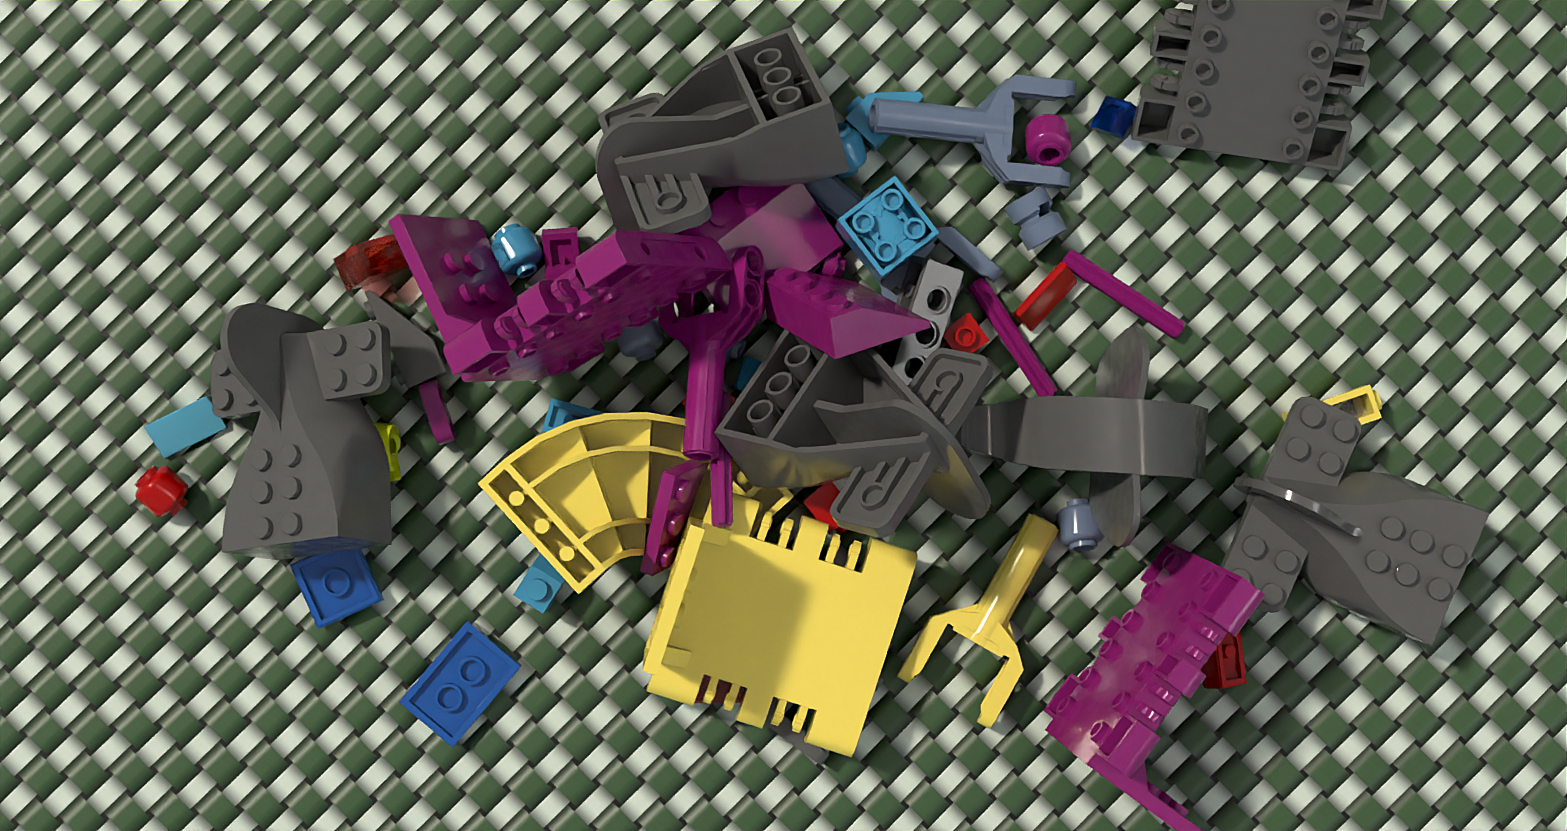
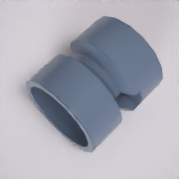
(1035, 218)

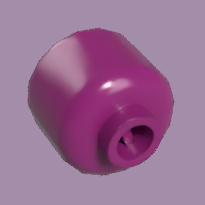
(1048, 140)

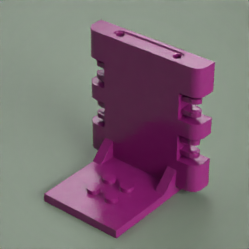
(555, 321)
(1144, 670)

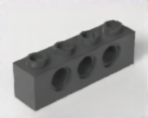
(920, 279)

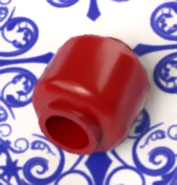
(161, 491)

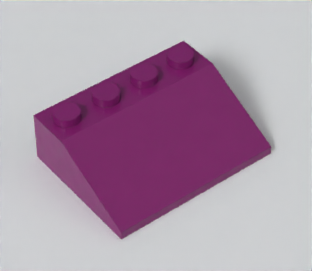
(778, 221)
(836, 312)

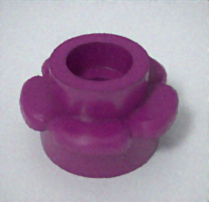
(833, 265)

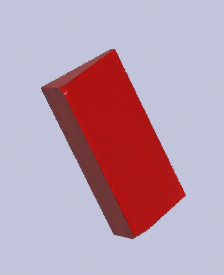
(1045, 296)
(1226, 664)

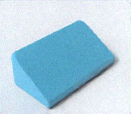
(185, 427)

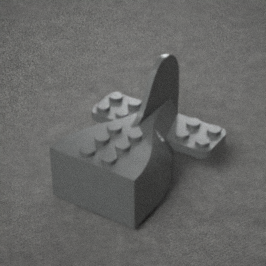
(732, 122)
(853, 417)
(315, 460)
(1354, 537)

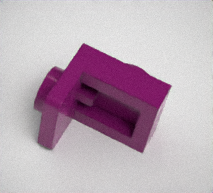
(560, 250)

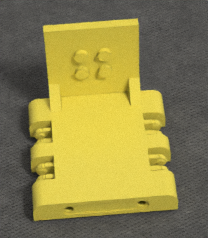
(778, 622)

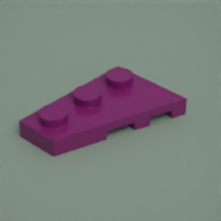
(672, 508)

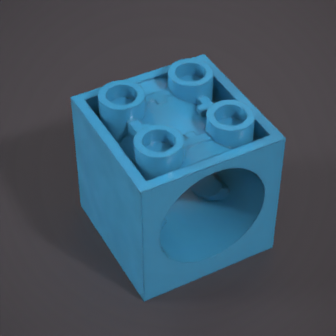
(886, 229)

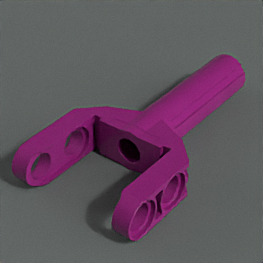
(707, 340)

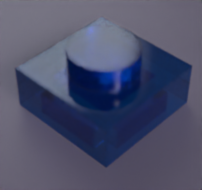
(1114, 117)

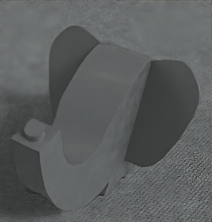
(1107, 435)

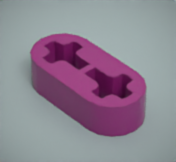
(437, 412)

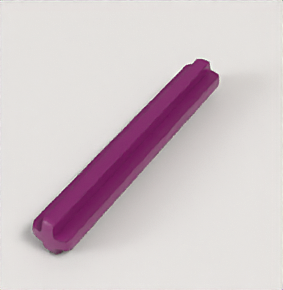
(1123, 294)
(1012, 338)
(722, 481)

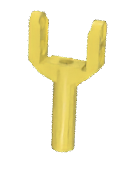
(989, 619)

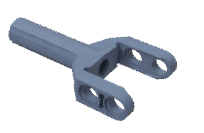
(986, 126)
(838, 198)

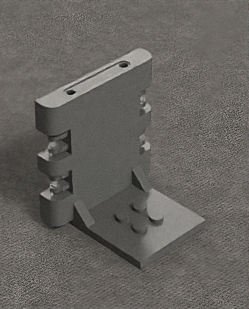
(1257, 78)

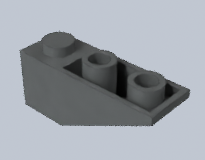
(414, 350)

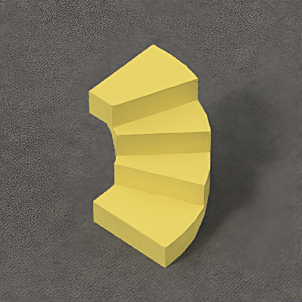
(593, 489)

